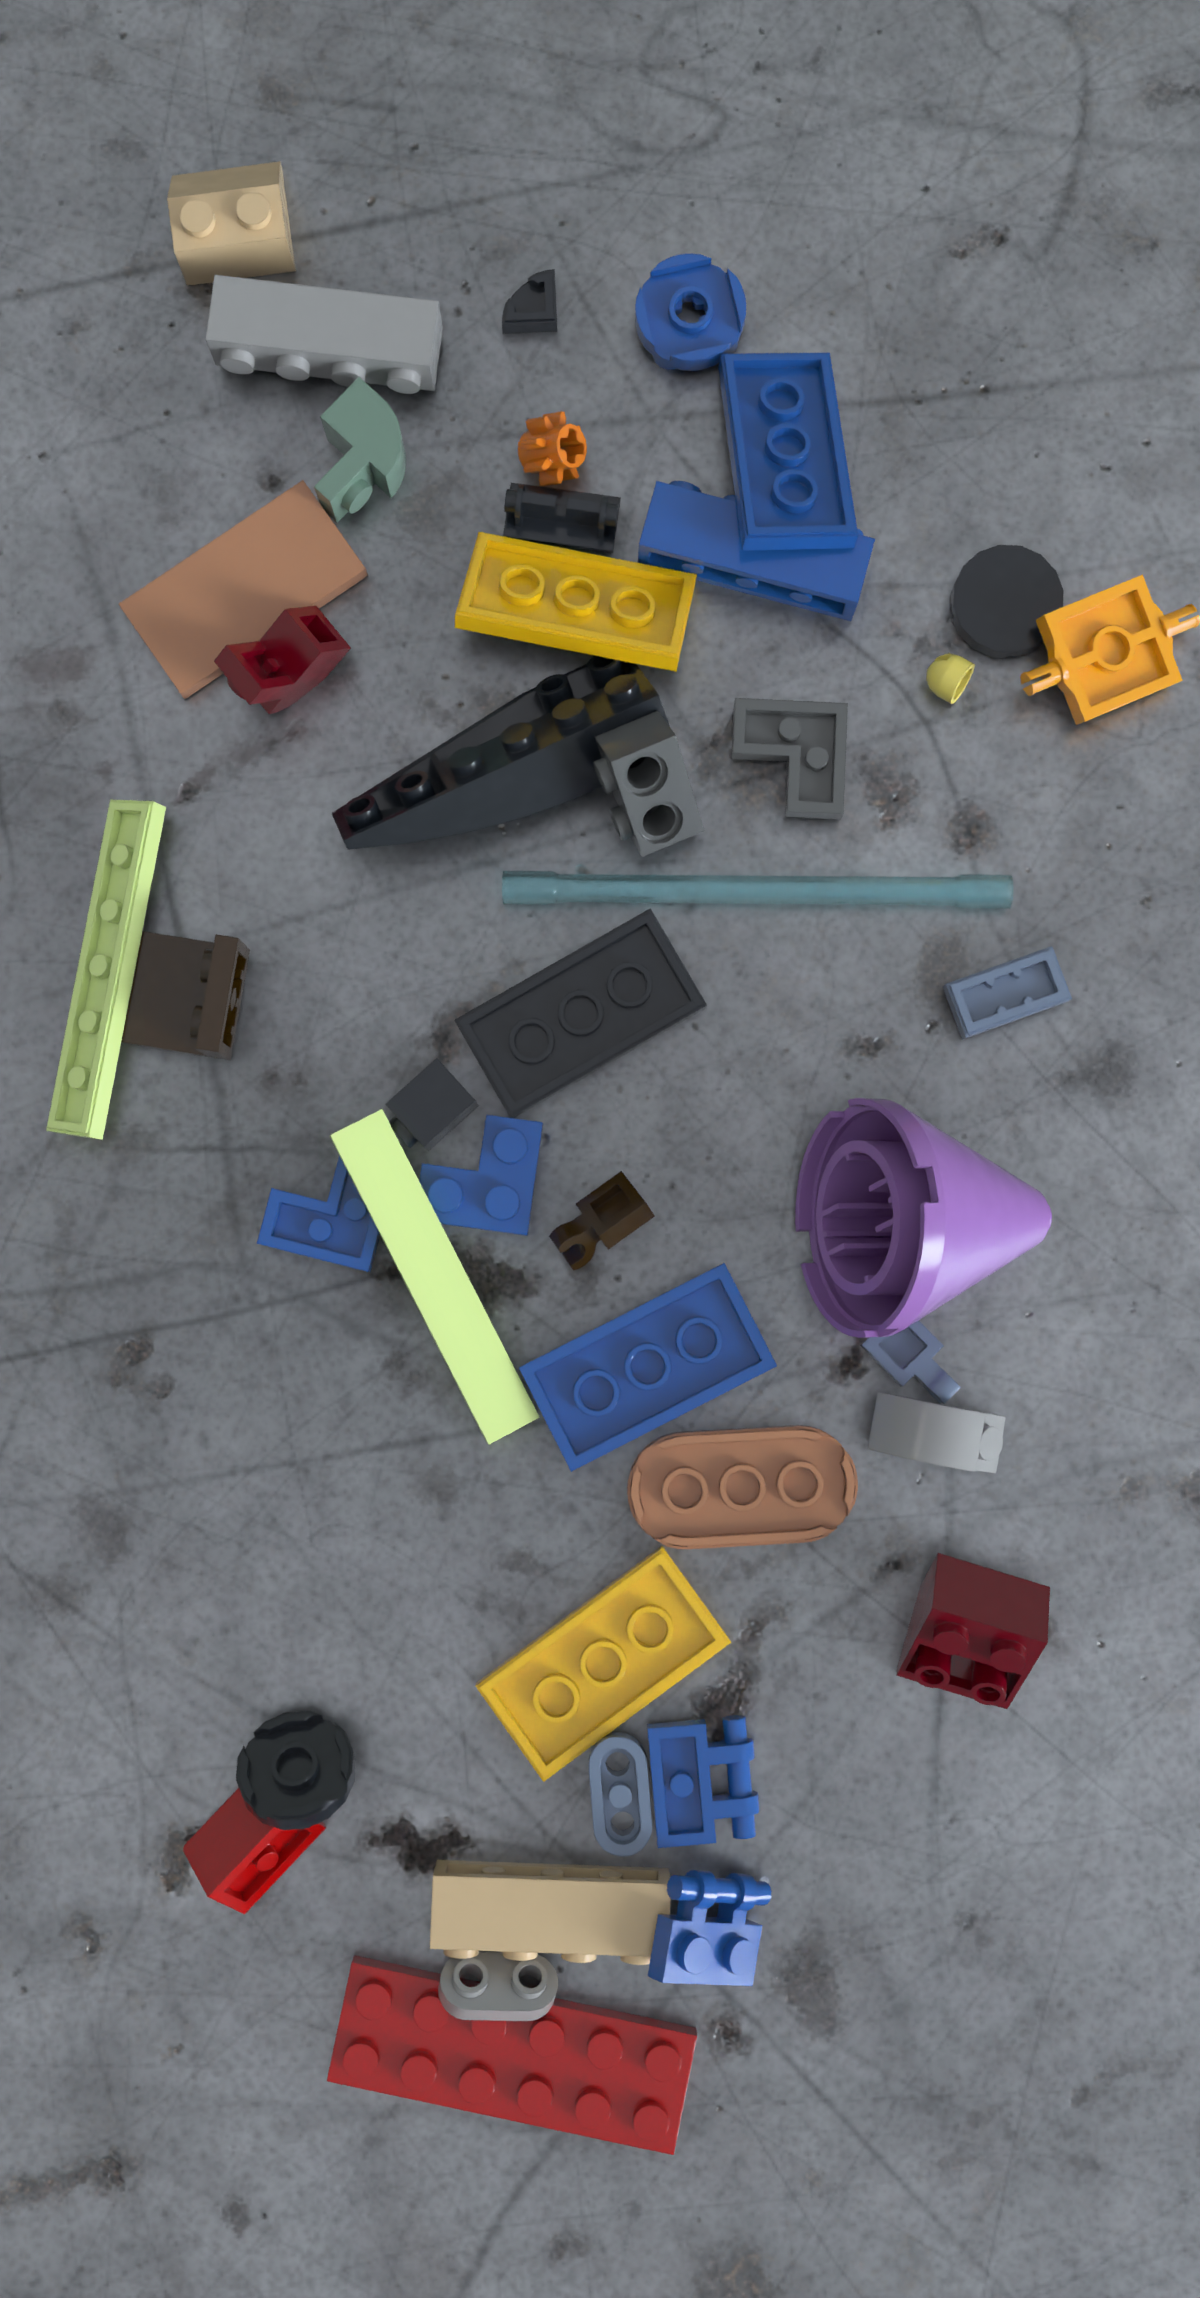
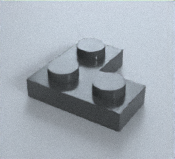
(805, 736)

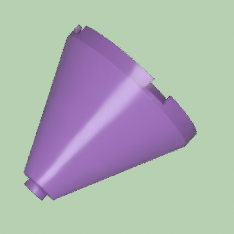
(904, 1217)

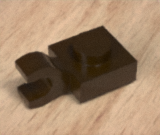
(607, 1215)

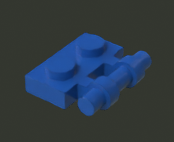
(683, 1781)
(703, 1948)

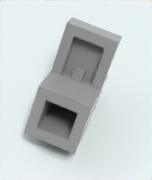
(936, 1433)

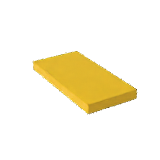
(576, 601)
(602, 1663)

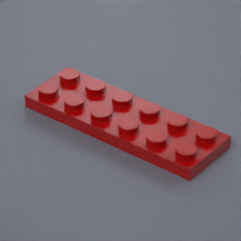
(565, 2072)

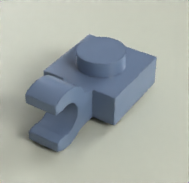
(910, 1355)

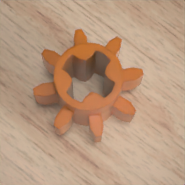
(552, 448)

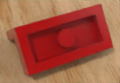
(241, 1856)

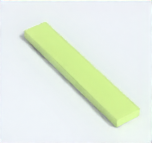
(106, 968)
(434, 1276)

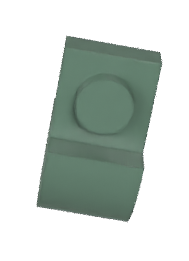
(372, 448)

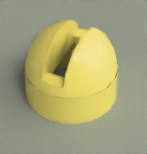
(949, 676)

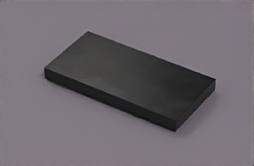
(580, 1013)

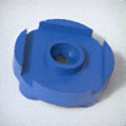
(708, 287)

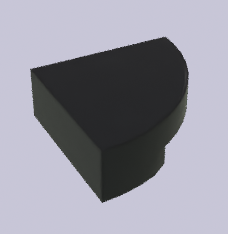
(532, 306)

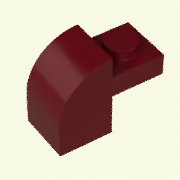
(286, 661)

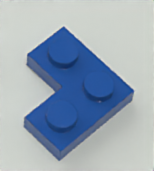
(503, 1187)
(327, 1231)

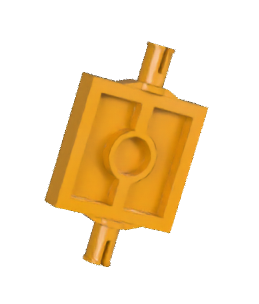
(1109, 649)

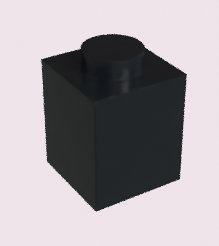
(430, 1106)

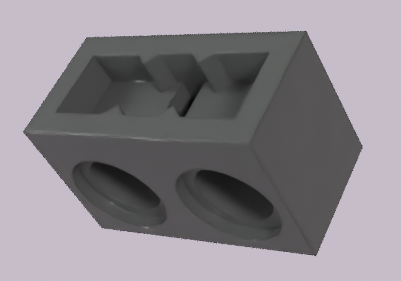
(654, 782)

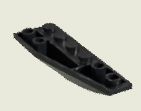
(506, 764)

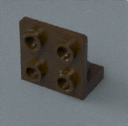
(186, 994)

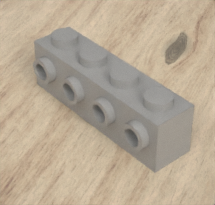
(324, 333)

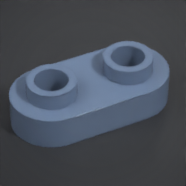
(620, 1792)

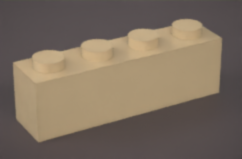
(547, 1910)

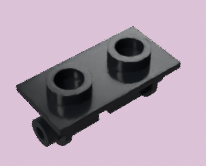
(561, 517)

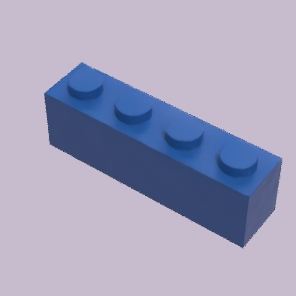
(702, 537)

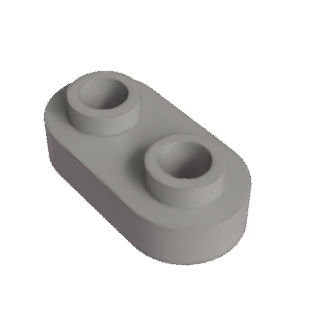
(500, 1992)

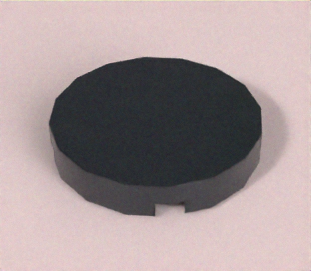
(1002, 597)
(296, 1770)

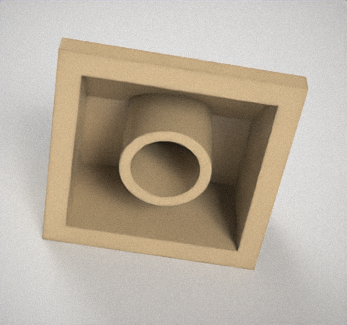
(231, 223)

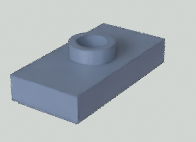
(1007, 992)

